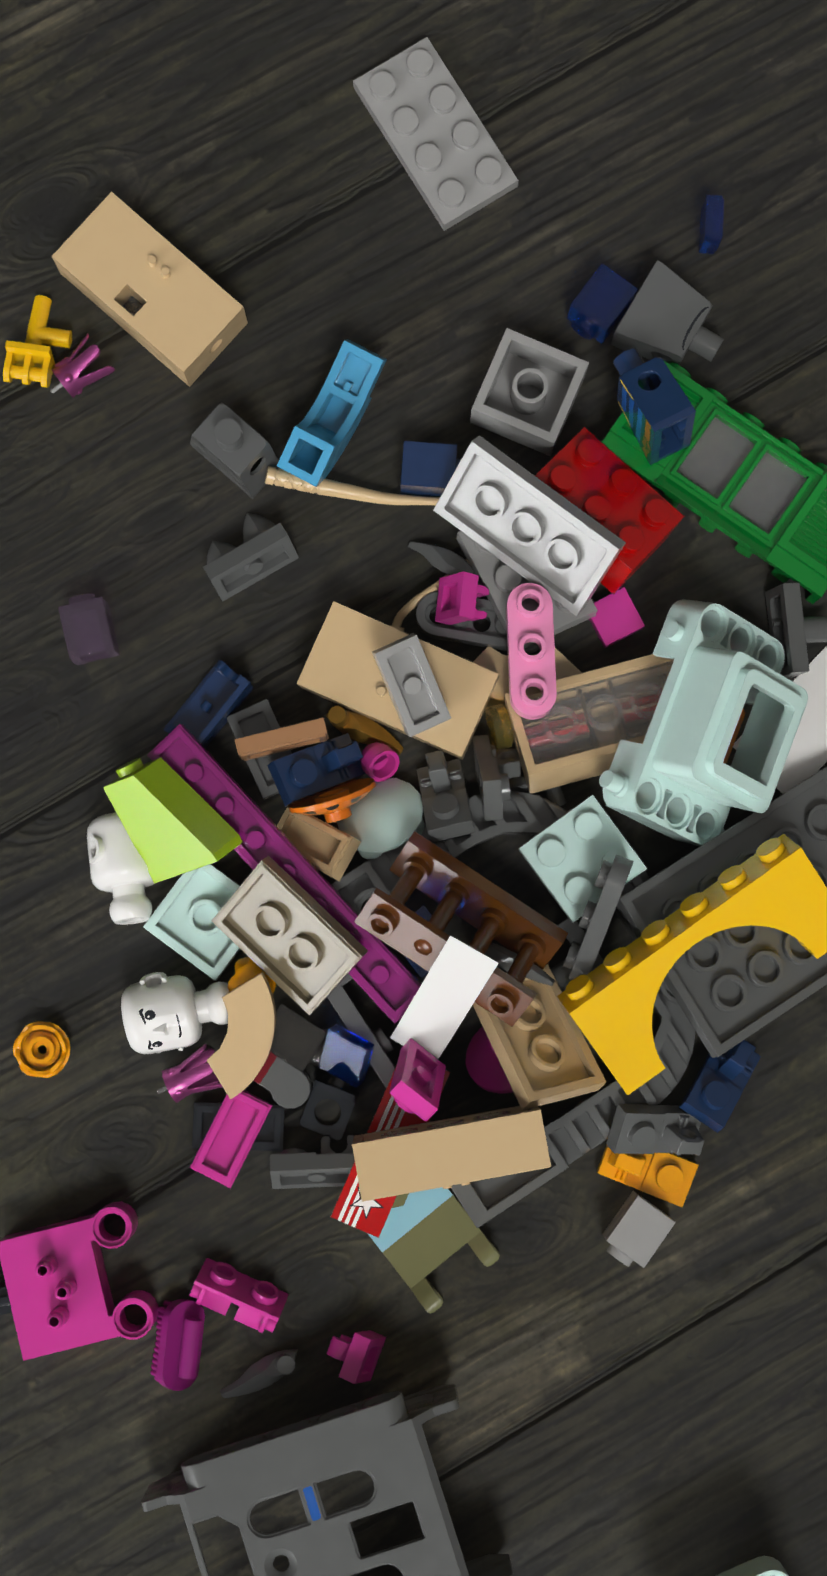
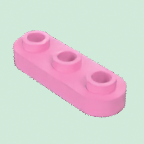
(525, 669)

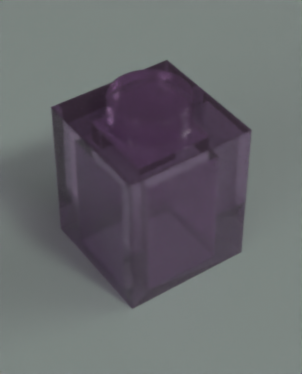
(88, 629)

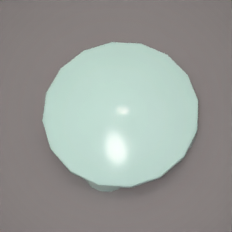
(385, 817)

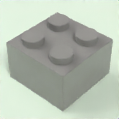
(528, 392)

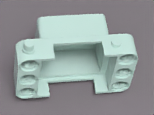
(679, 772)

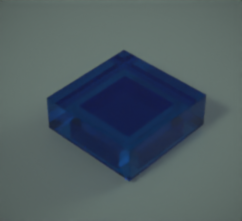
(711, 224)
(346, 1055)

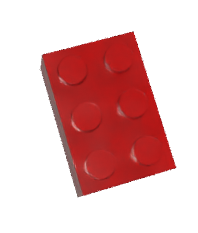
(615, 498)

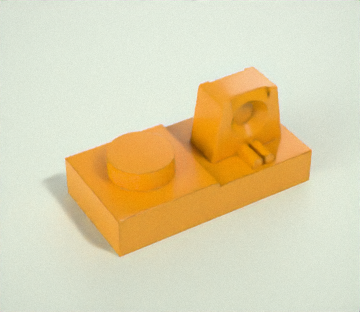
(655, 1174)

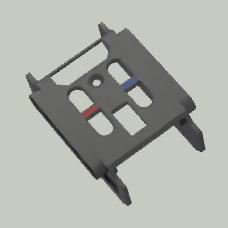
(369, 1436)

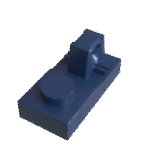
(316, 769)
(720, 1085)

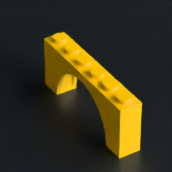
(618, 997)

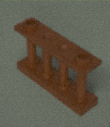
(476, 901)

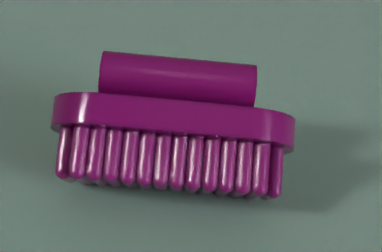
(178, 1344)

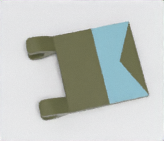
(423, 1234)

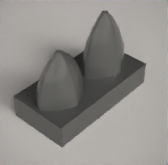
(263, 552)

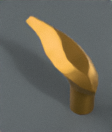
(361, 728)

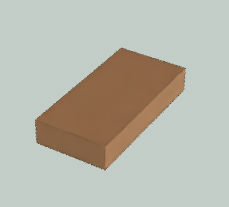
(282, 739)

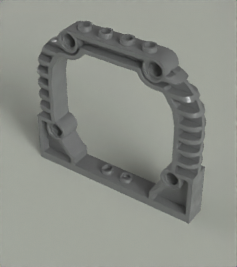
(589, 1118)

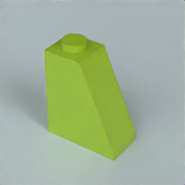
(168, 819)

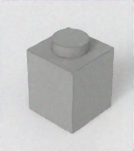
(637, 1231)

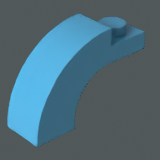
(334, 416)

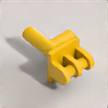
(32, 359)

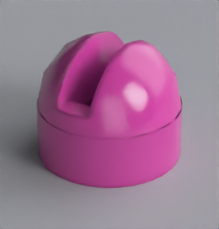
(379, 761)

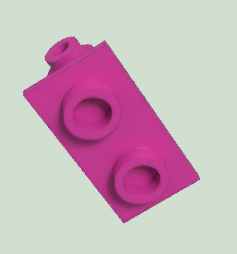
(221, 1285)

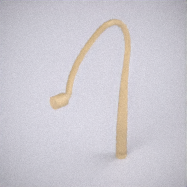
(347, 491)

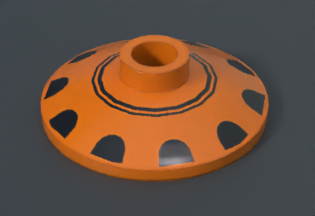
(336, 801)

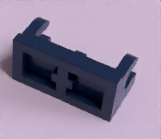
(211, 703)

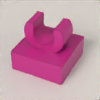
(458, 598)
(358, 1354)

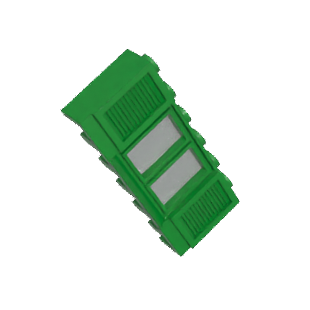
(742, 485)

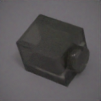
(297, 1038)

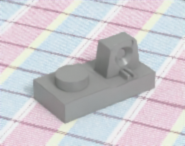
(411, 685)

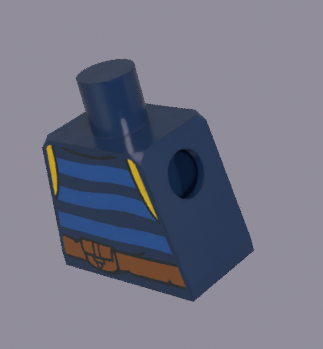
(653, 405)

